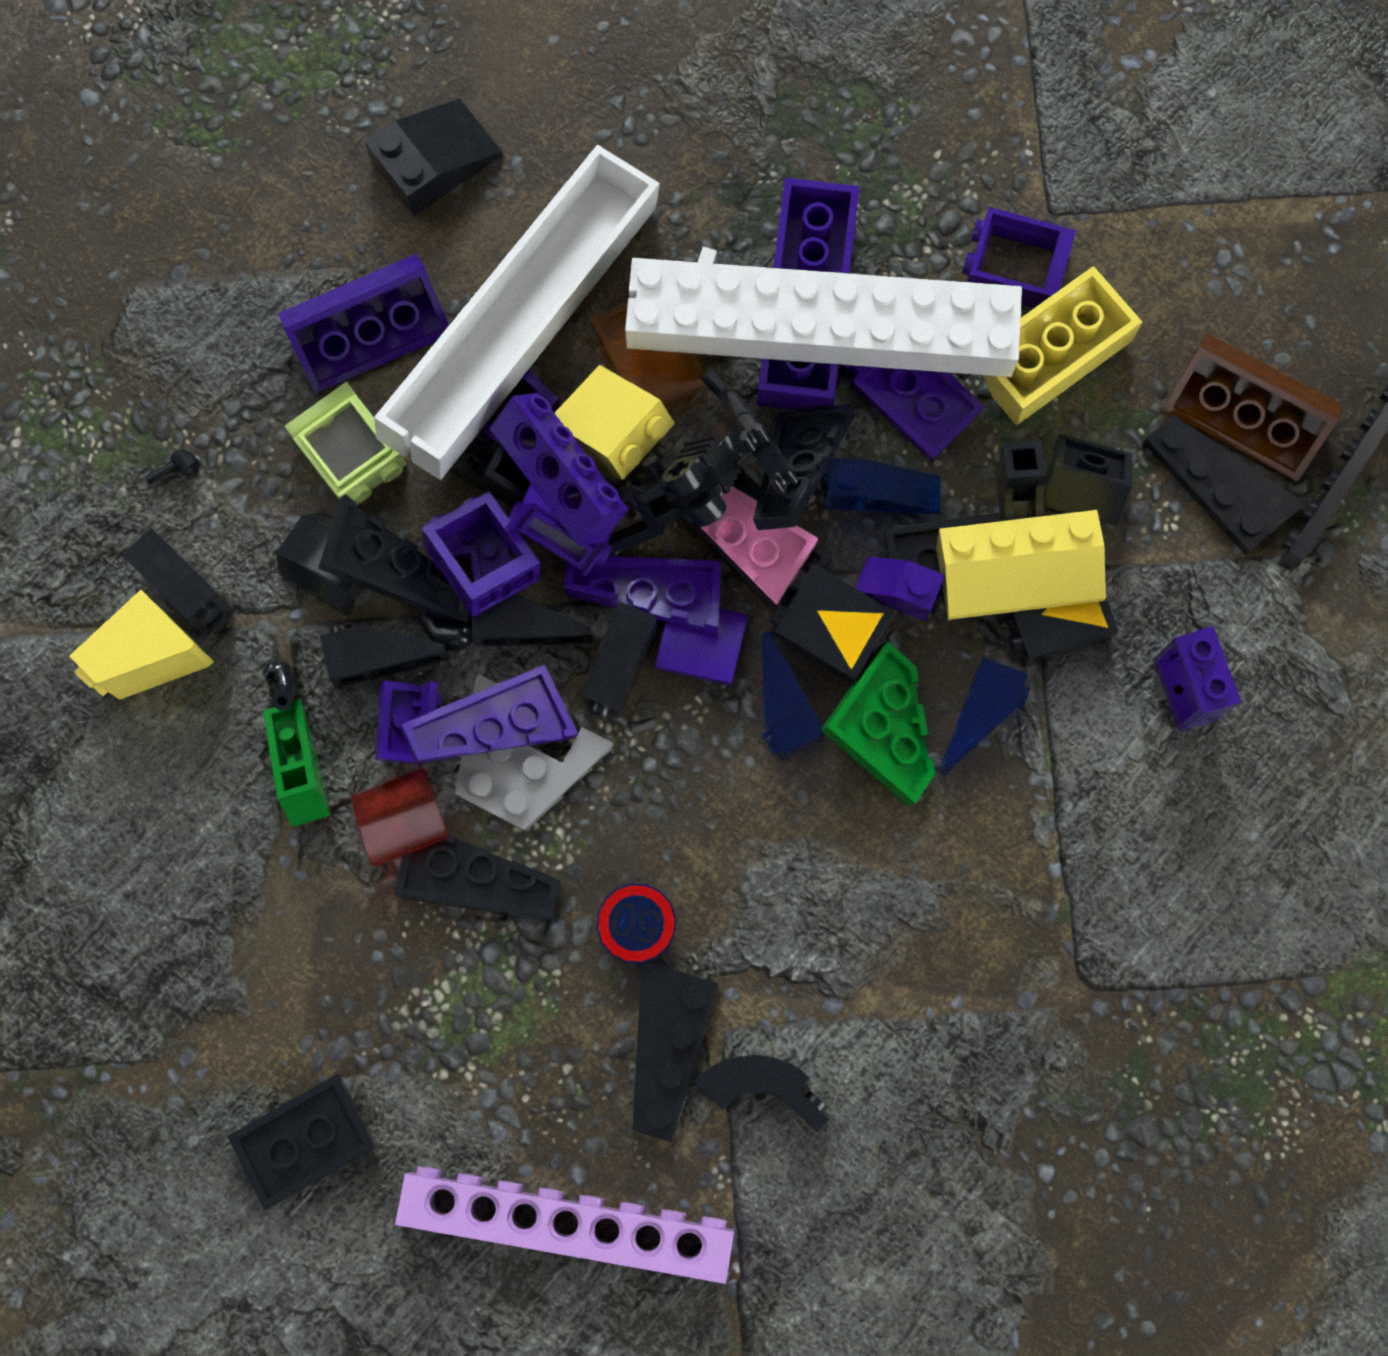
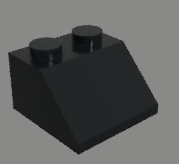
(1088, 479)

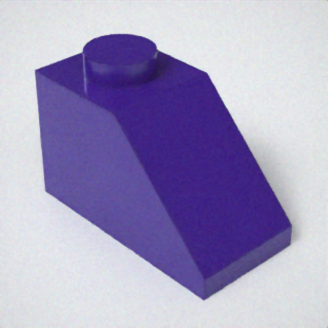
(900, 585)

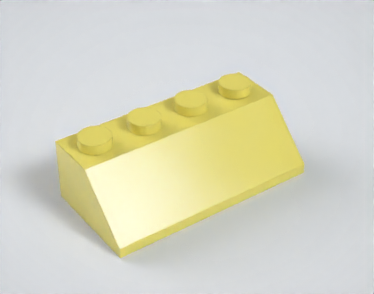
(1064, 343)
(1022, 564)

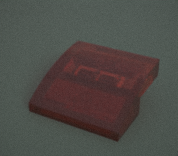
(399, 817)

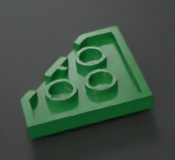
(885, 725)

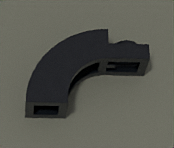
(1021, 480)
(767, 1074)

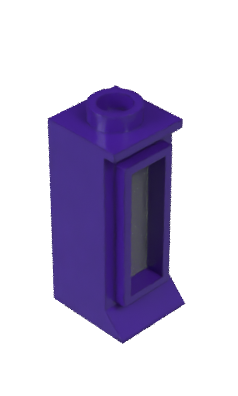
(540, 524)

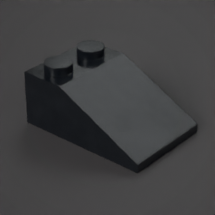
(431, 153)

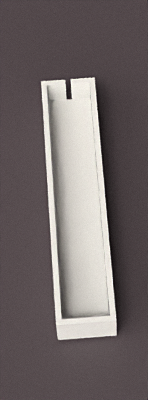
(516, 312)
(823, 317)

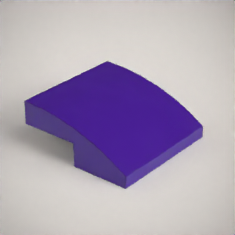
(701, 653)

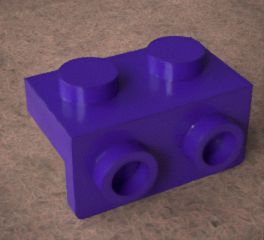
(397, 705)

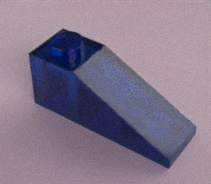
(880, 487)
(989, 703)
(786, 711)

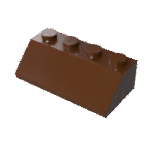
(1253, 407)

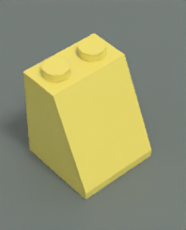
(614, 421)
(137, 651)

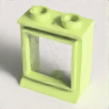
(343, 445)

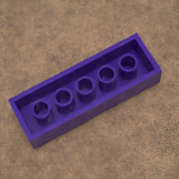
(812, 236)

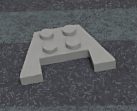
(522, 781)

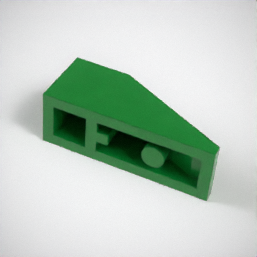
(295, 765)

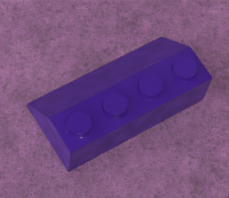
(365, 323)

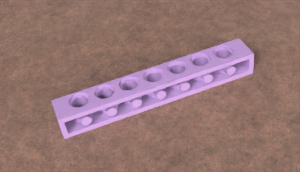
(419, 1212)

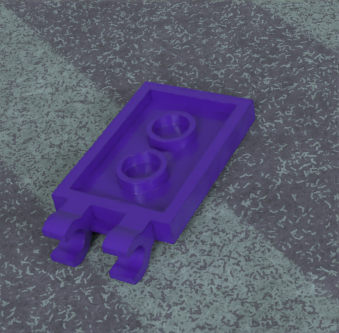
(920, 404)

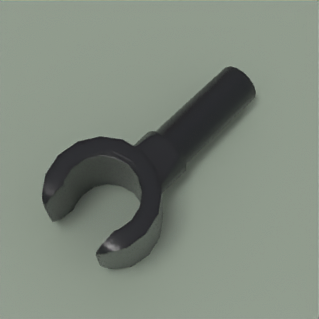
(180, 460)

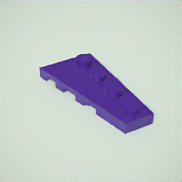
(669, 589)
(495, 719)

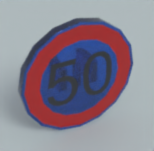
(636, 923)

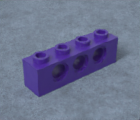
(558, 469)

